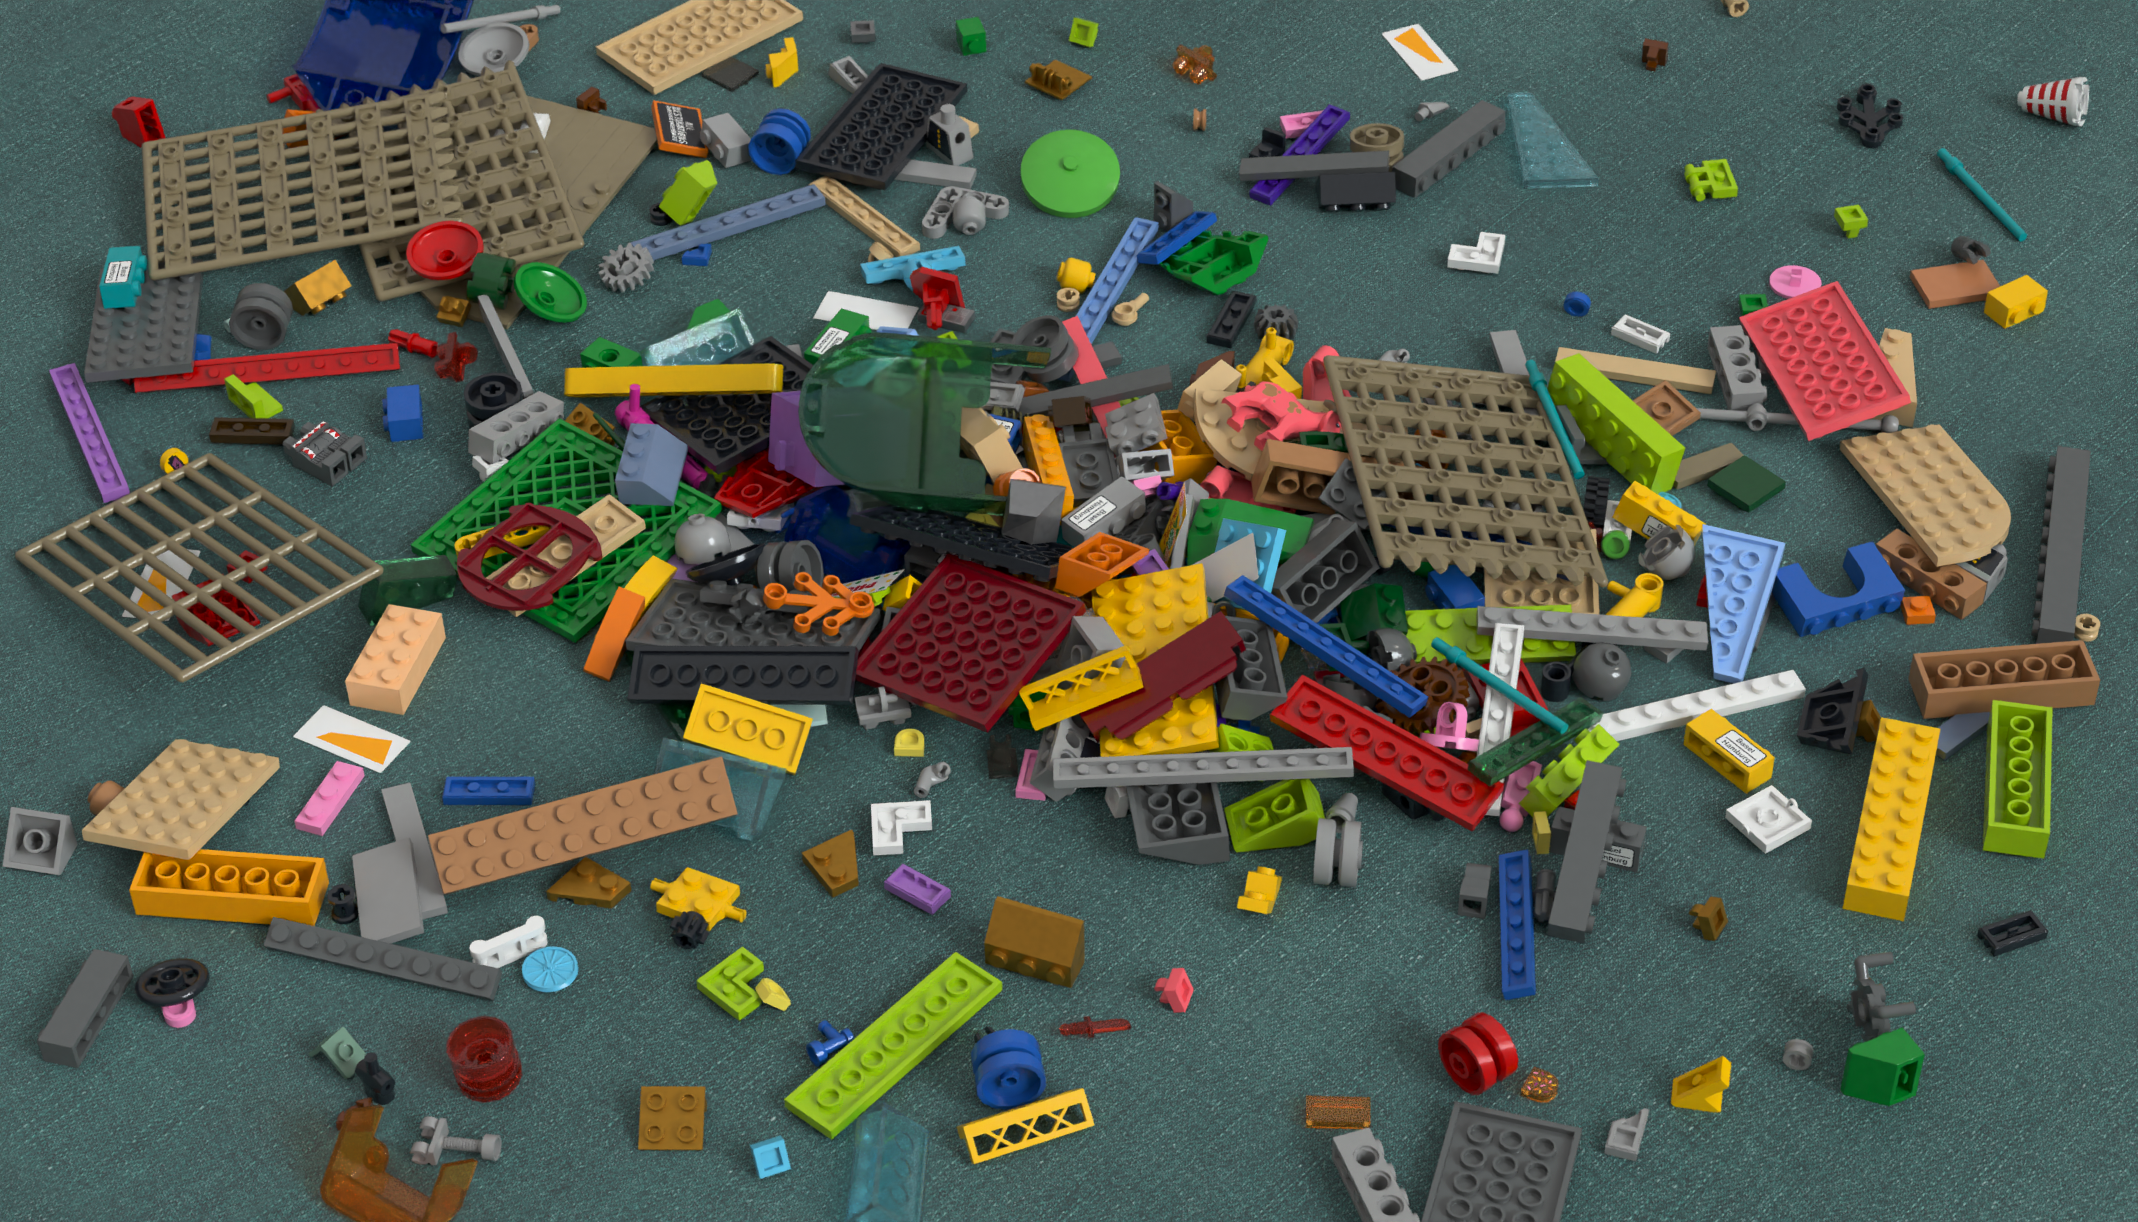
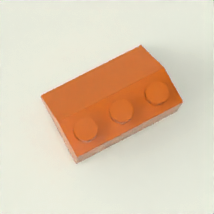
(1095, 563)

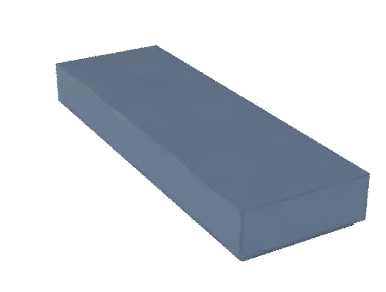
(1960, 731)

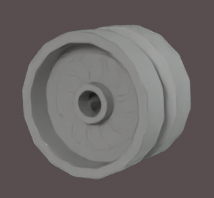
(1336, 852)

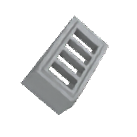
(838, 73)

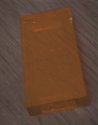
(1338, 1112)

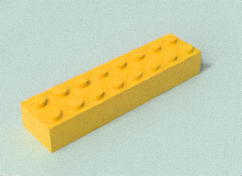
(1891, 819)

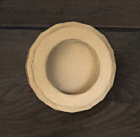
(879, 251)

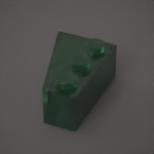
(409, 584)

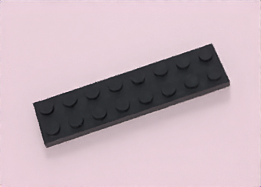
(756, 672)

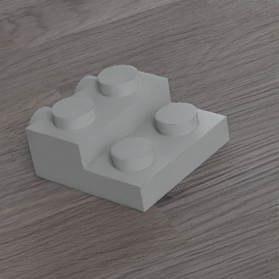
(1135, 425)

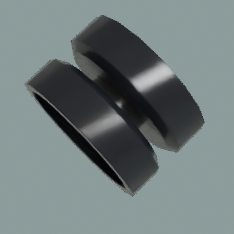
(490, 395)

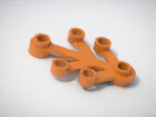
(852, 604)

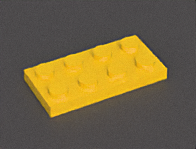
(747, 728)

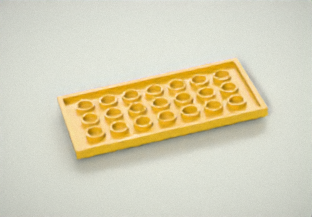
(1146, 616)

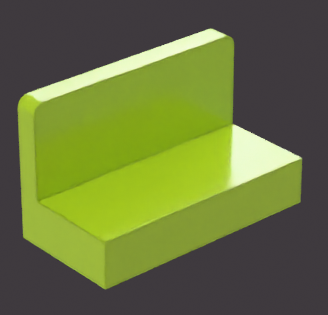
(251, 398)

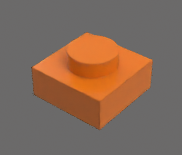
(1918, 610)

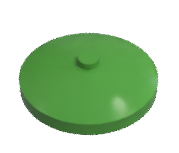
(1070, 173)

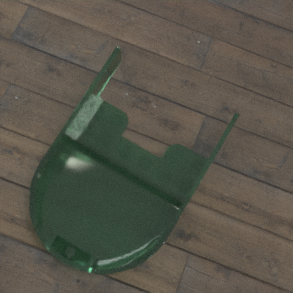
(890, 414)

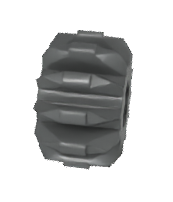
(1277, 317)

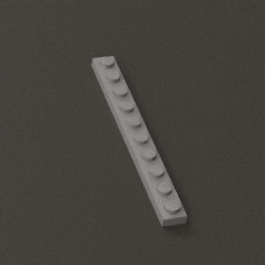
(1203, 767)

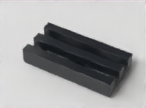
(2016, 936)

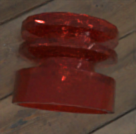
(484, 1059)

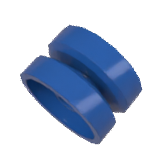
(1008, 1069)

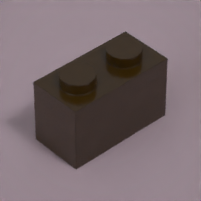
(1071, 411)

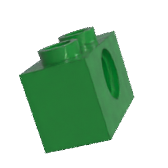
(609, 354)

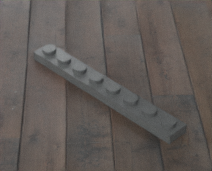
(383, 958)

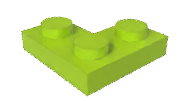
(728, 983)

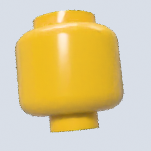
(1075, 274)

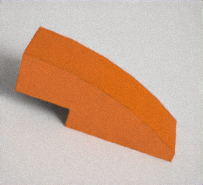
(615, 628)

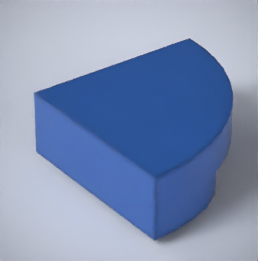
(698, 256)

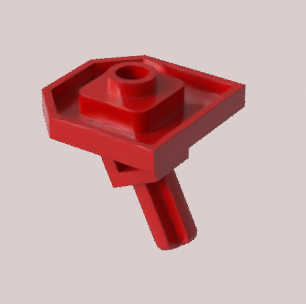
(937, 291)

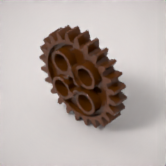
(1437, 681)

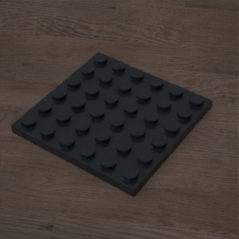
(729, 426)

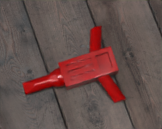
(297, 91)

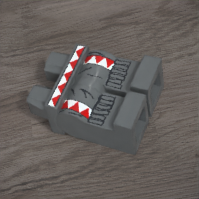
(325, 449)

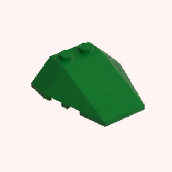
(1217, 261)
(1210, 514)

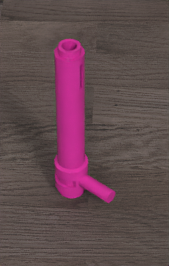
(631, 412)

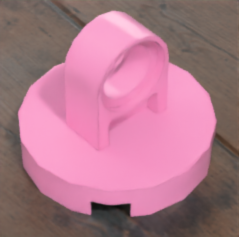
(1453, 734)

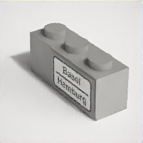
(1104, 512)

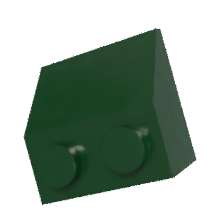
(1373, 609)

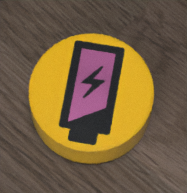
(172, 460)

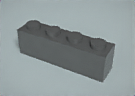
(85, 1008)

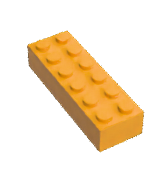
(230, 887)

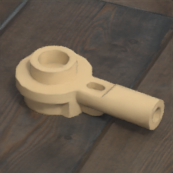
(1125, 313)

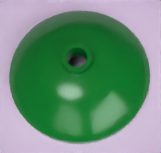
(550, 292)

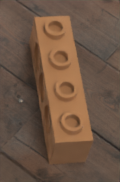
(1946, 585)

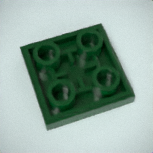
(1746, 484)

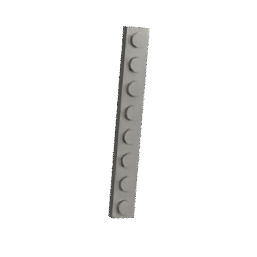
(1596, 628)

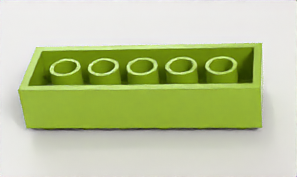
(1616, 425)
(2018, 779)

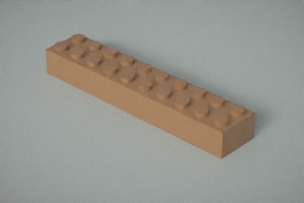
(582, 825)

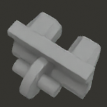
(881, 708)

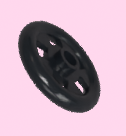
(171, 981)

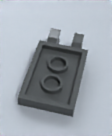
(1088, 463)

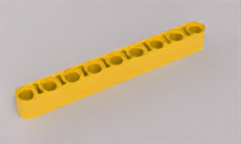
(674, 380)

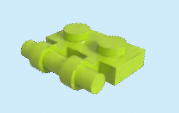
(1717, 176)

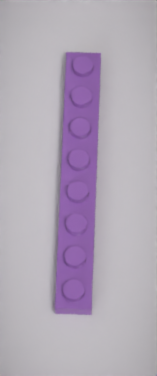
(89, 433)

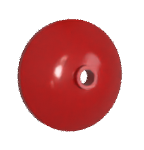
(444, 250)

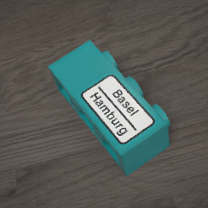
(122, 277)

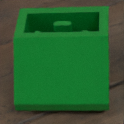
(1883, 1068)

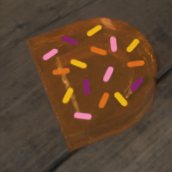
(1540, 1086)

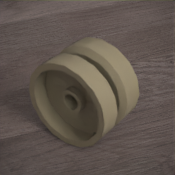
(1378, 138)

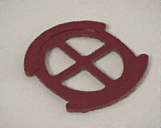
(492, 593)

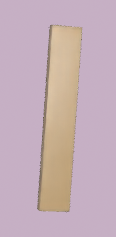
(866, 217)
(1646, 371)

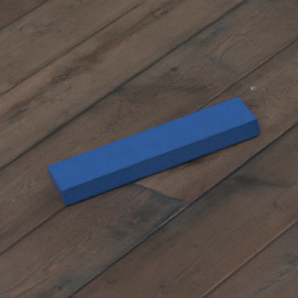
(1176, 237)

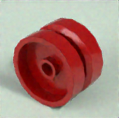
(1478, 1053)

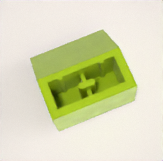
(689, 192)

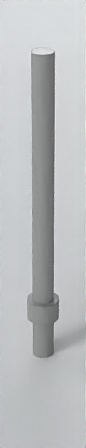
(536, 12)

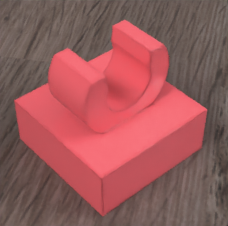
(1176, 990)

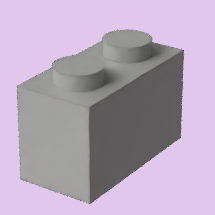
(725, 140)

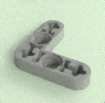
(995, 207)

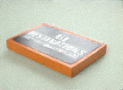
(678, 129)

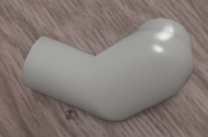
(1400, 355)
(931, 776)

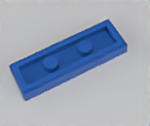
(488, 791)

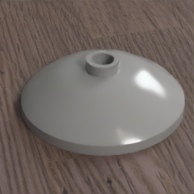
(493, 47)

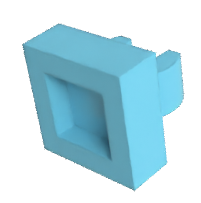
(770, 1157)

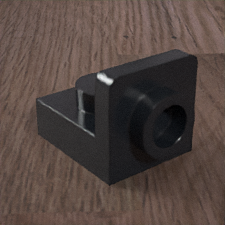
(1271, 145)

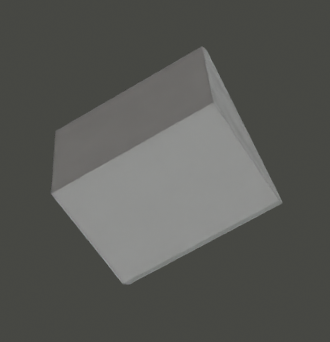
(39, 841)

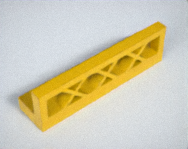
(1084, 692)
(1022, 1113)

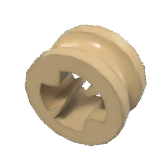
(1068, 299)
(2092, 624)

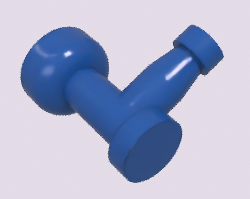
(819, 1052)

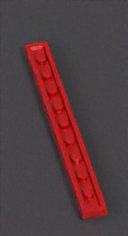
(278, 367)

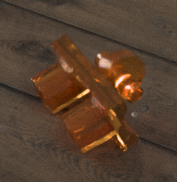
(1198, 60)

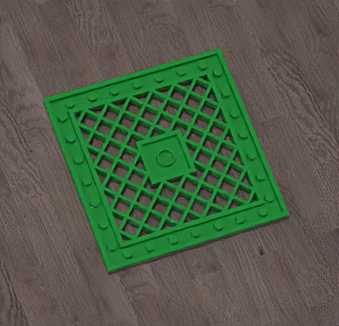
(562, 441)

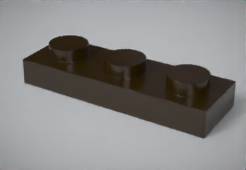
(251, 430)

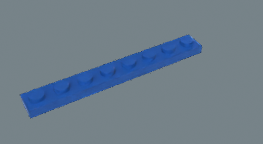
(1326, 646)

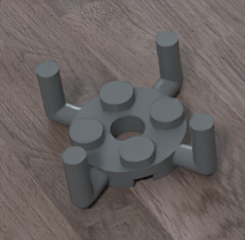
(1869, 999)

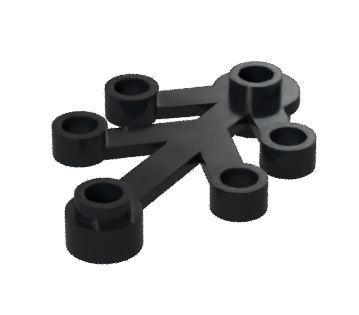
(1870, 135)

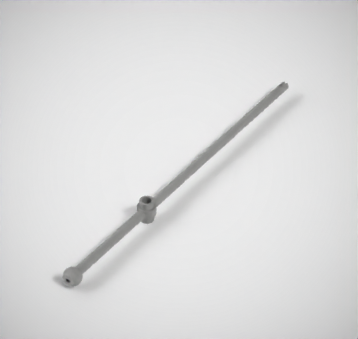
(1757, 417)

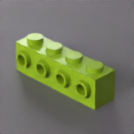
(1567, 775)

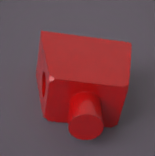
(138, 120)

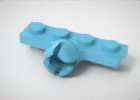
(902, 267)

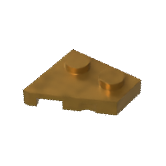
(590, 885)

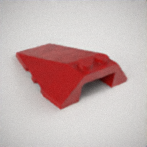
(761, 488)

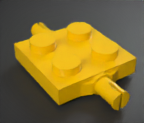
(700, 894)

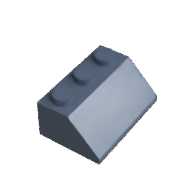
(650, 466)

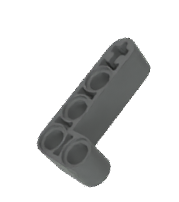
(1143, 530)

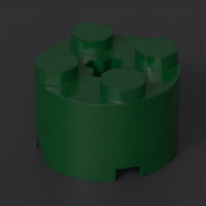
(492, 278)

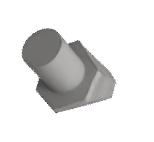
(1430, 109)

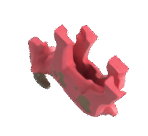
(1278, 411)

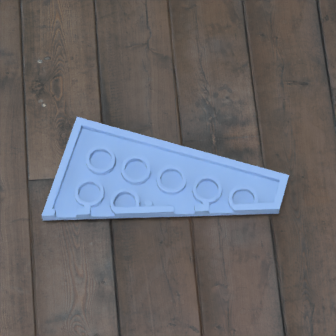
(1738, 586)

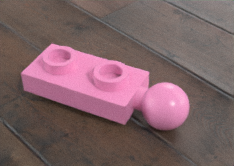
(1513, 793)

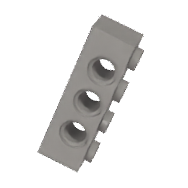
(1735, 367)
(514, 427)
(1058, 741)
(1370, 1178)

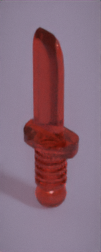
(1092, 1027)

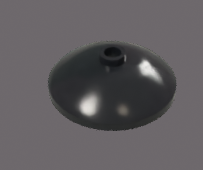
(727, 567)

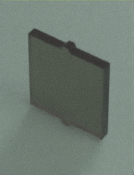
(730, 74)

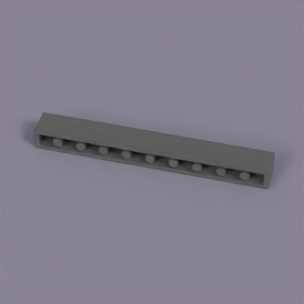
(2062, 546)

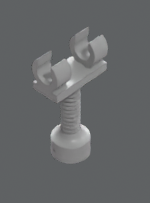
(438, 1131)

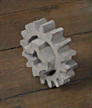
(626, 267)

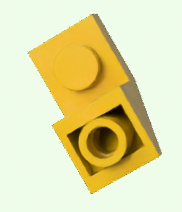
(782, 64)
(1260, 890)

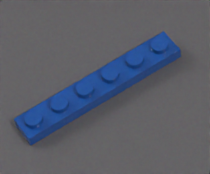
(1517, 925)

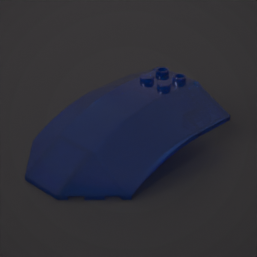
(378, 48)

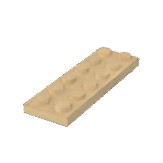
(610, 523)

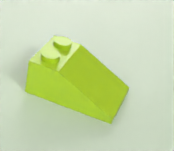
(1276, 816)

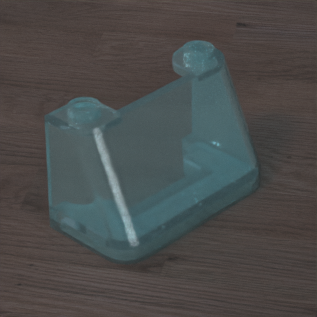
(751, 782)

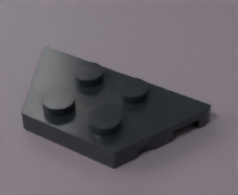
(1833, 714)

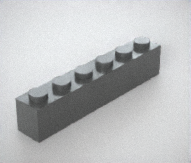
(1449, 148)
(1585, 852)

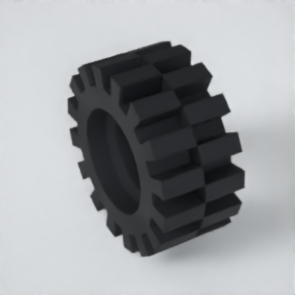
(1596, 500)

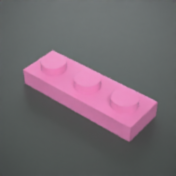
(329, 798)

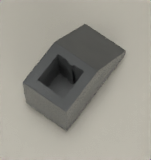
(1170, 206)

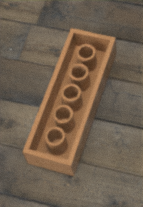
(1298, 474)
(2024, 674)

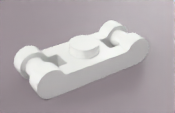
(511, 944)

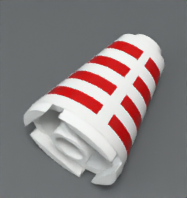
(2057, 100)

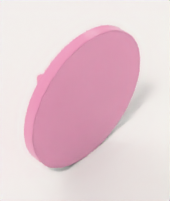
(1793, 281)

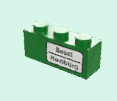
(839, 329)

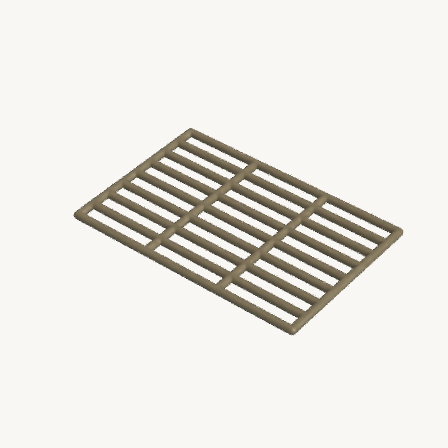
(220, 582)

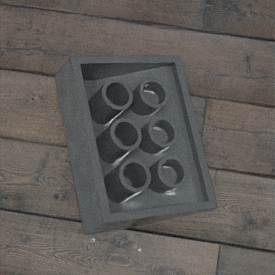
(1180, 821)

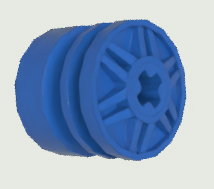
(779, 141)

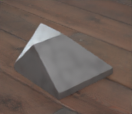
(1033, 511)

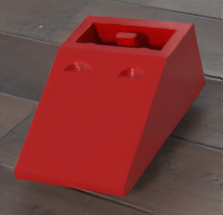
(213, 619)

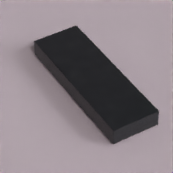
(1231, 319)

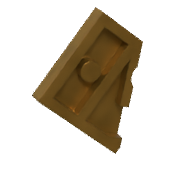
(834, 863)

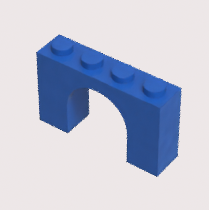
(1814, 611)

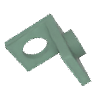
(341, 1051)

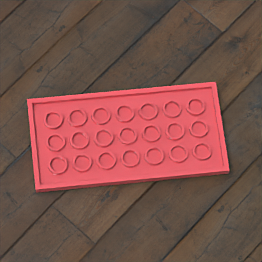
(1824, 361)

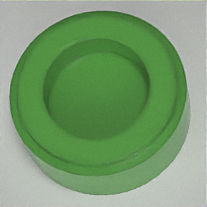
(1615, 544)

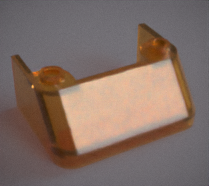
(365, 1193)

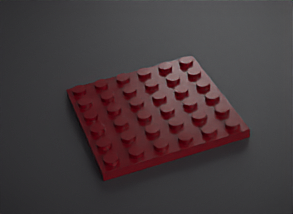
(968, 641)

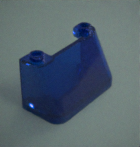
(842, 546)

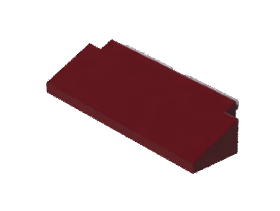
(1171, 672)

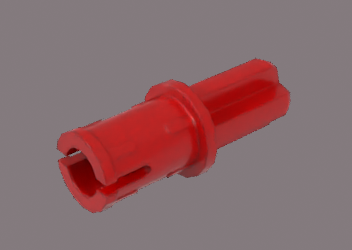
(413, 342)

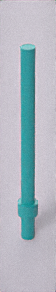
(1956, 168)
(1539, 384)
(1459, 657)

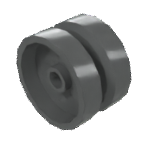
(261, 316)
(1049, 333)
(784, 560)

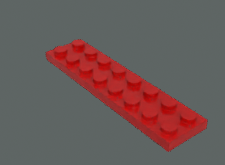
(1387, 752)

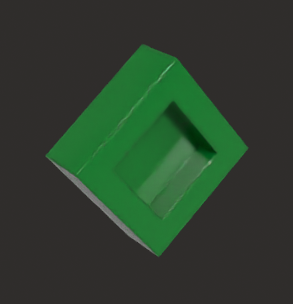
(1751, 302)

